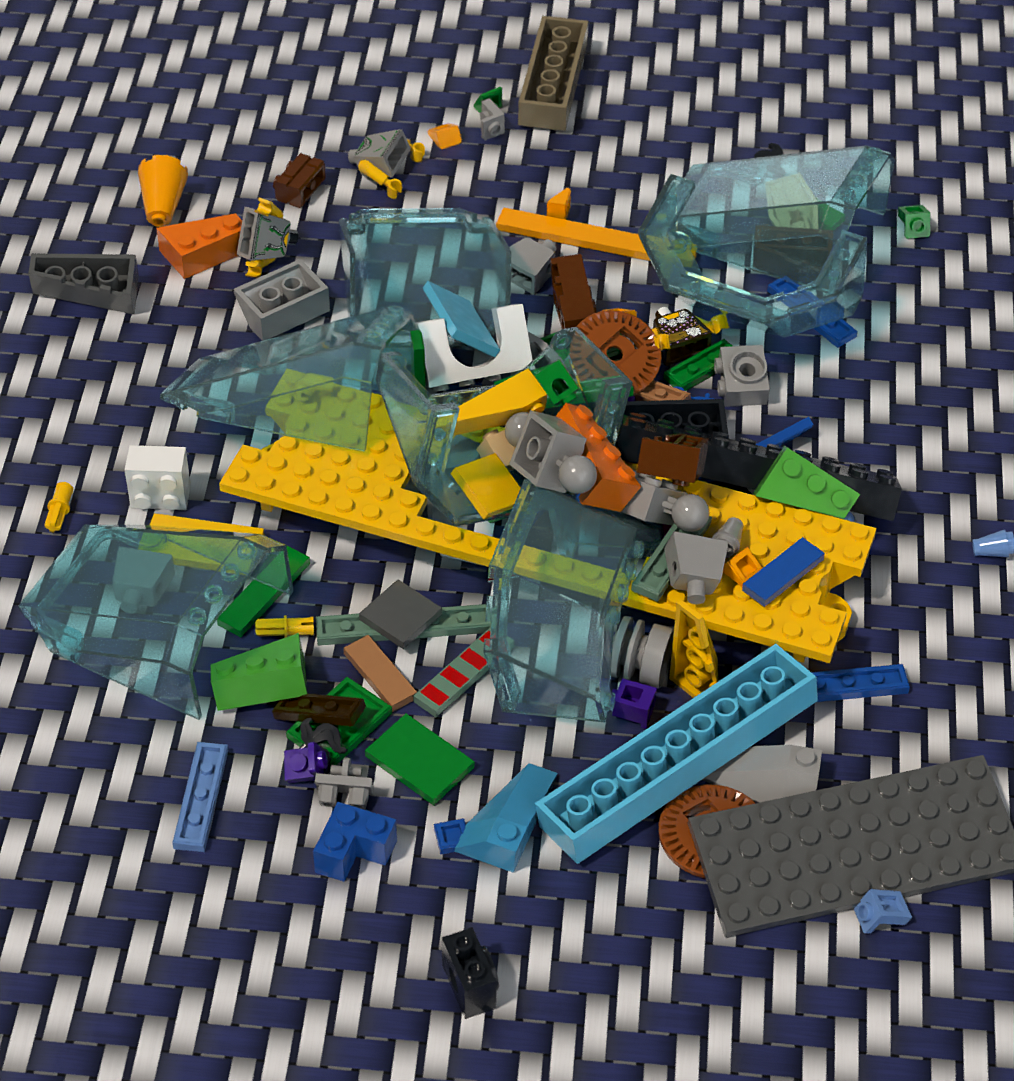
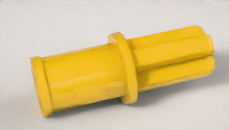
(58, 506)
(284, 626)

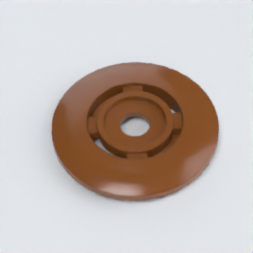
(637, 364)
(673, 822)

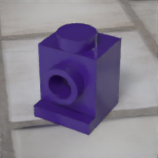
(634, 702)

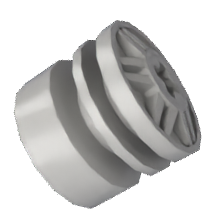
(642, 652)

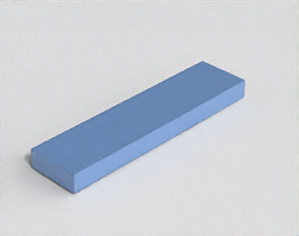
(200, 797)

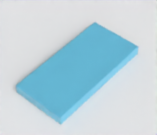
(461, 319)

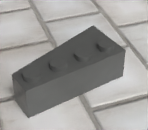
(87, 279)

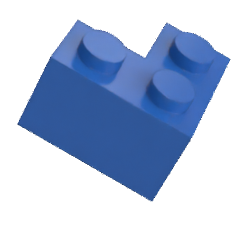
(353, 834)

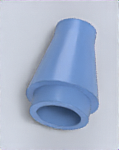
(996, 544)

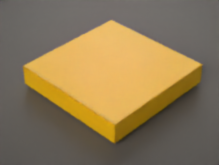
(487, 485)

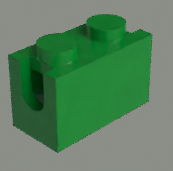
(553, 378)

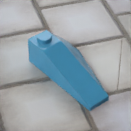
(506, 822)

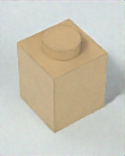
(497, 443)

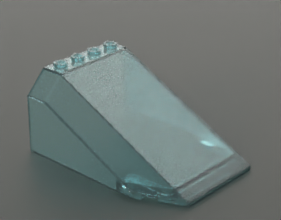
(783, 209)
(397, 250)
(299, 383)
(144, 598)

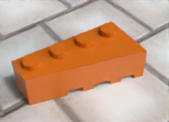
(615, 479)

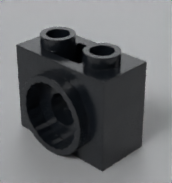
(470, 972)

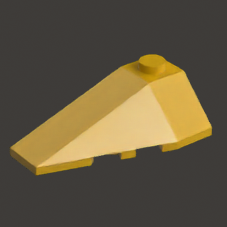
(499, 403)
(693, 654)

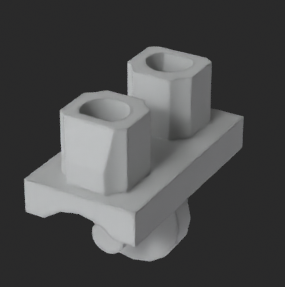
(344, 782)

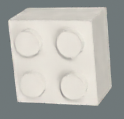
(157, 477)

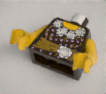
(683, 333)

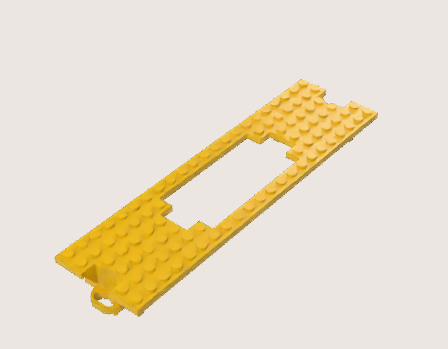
(370, 496)

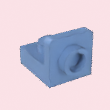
(881, 908)

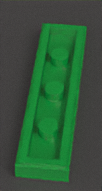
(258, 598)

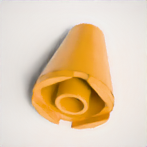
(161, 187)

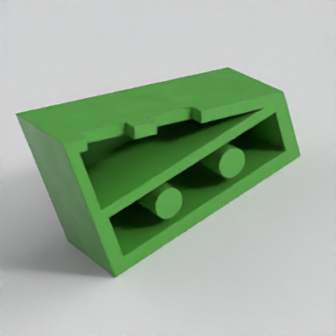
(805, 485)
(260, 675)

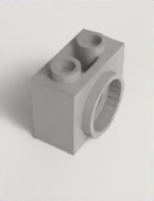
(733, 385)

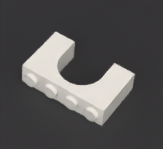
(511, 338)

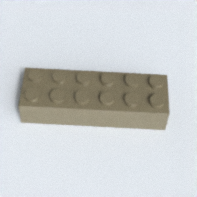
(553, 73)

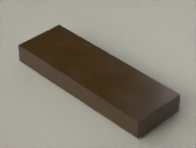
(321, 708)

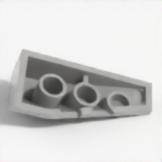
(770, 772)

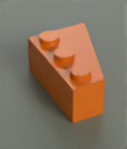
(200, 243)

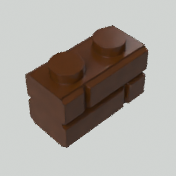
(299, 180)

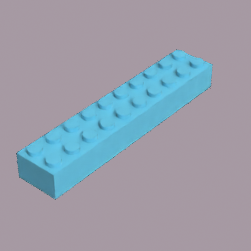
(676, 753)

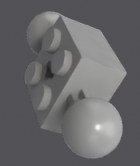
(549, 452)
(665, 504)

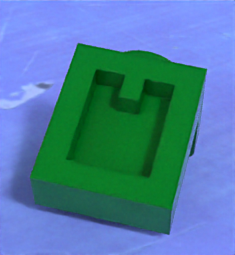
(915, 220)

